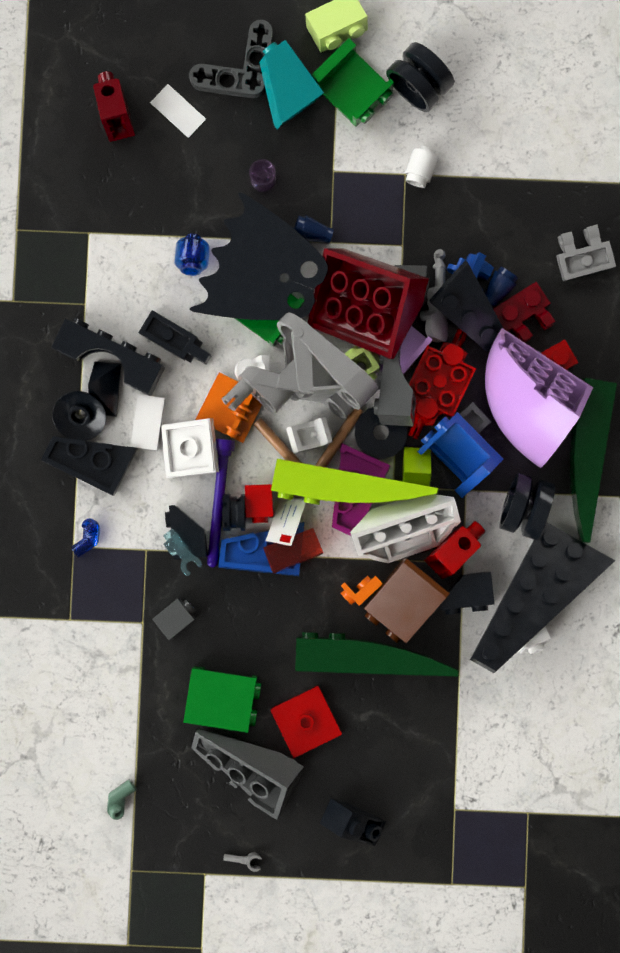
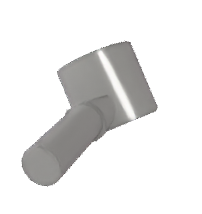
(244, 860)

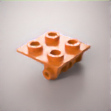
(229, 422)

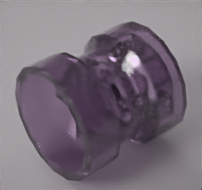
(265, 171)

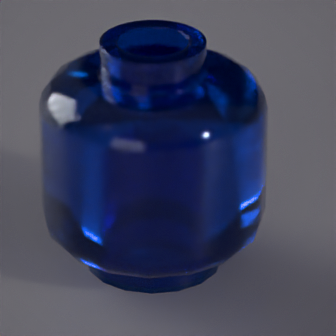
(191, 255)

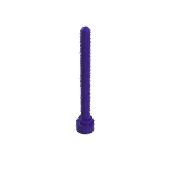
(224, 450)

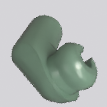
(117, 797)

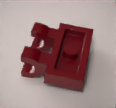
(523, 306)

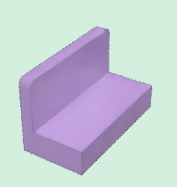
(411, 349)

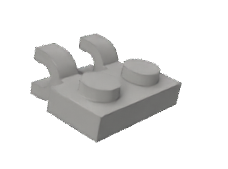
(586, 260)

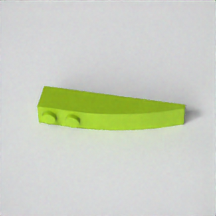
(335, 485)

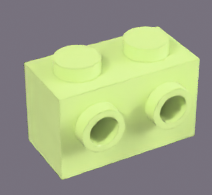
(336, 23)

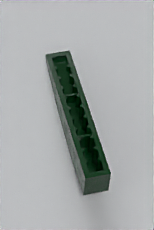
(588, 453)
(362, 656)

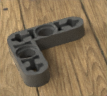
(241, 76)

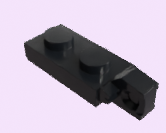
(173, 338)

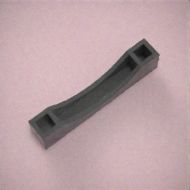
(397, 399)

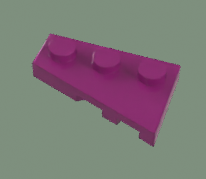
(345, 514)

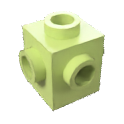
(368, 358)

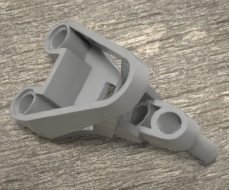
(311, 367)

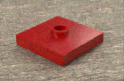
(305, 721)

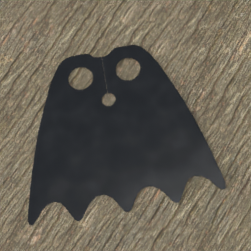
(252, 264)

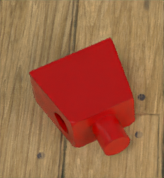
(449, 556)

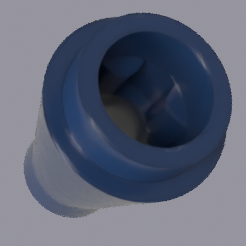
(313, 230)
(500, 285)

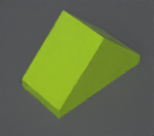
(416, 466)

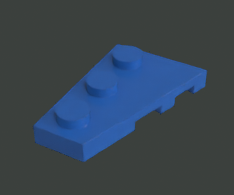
(247, 553)

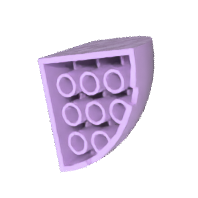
(532, 397)

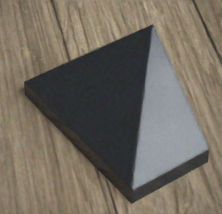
(105, 385)

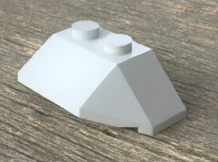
(405, 527)

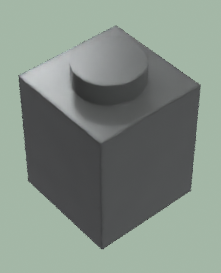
(175, 617)

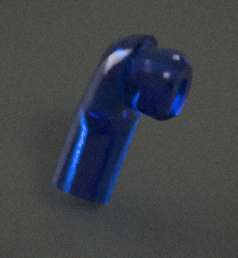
(90, 539)

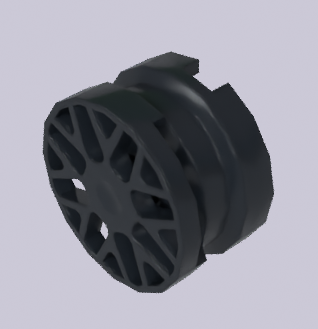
(234, 512)

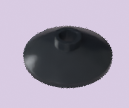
(79, 426)

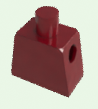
(113, 107)

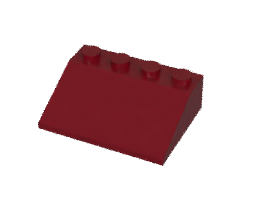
(366, 301)

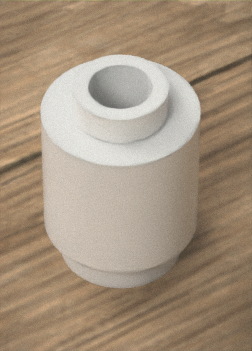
(421, 166)

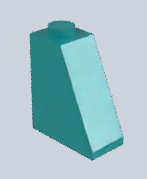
(287, 83)

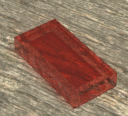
(304, 547)

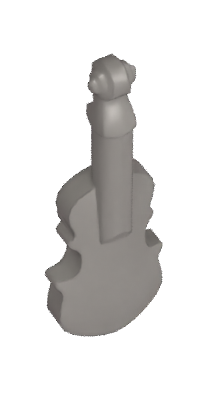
(436, 322)

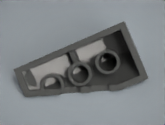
(260, 772)

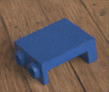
(461, 451)

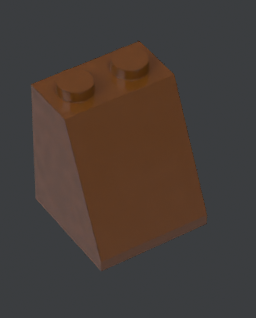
(405, 601)

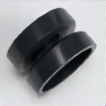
(420, 77)
(527, 506)

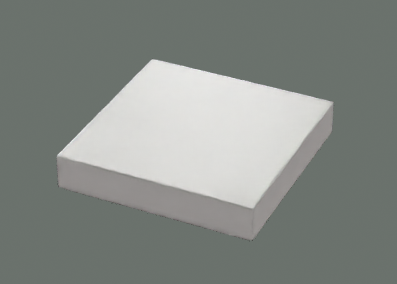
(190, 448)

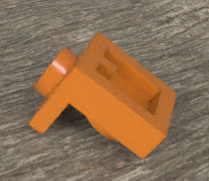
(366, 588)

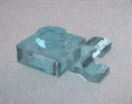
(176, 545)

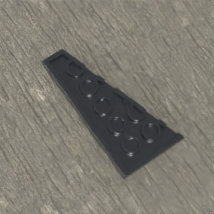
(544, 584)

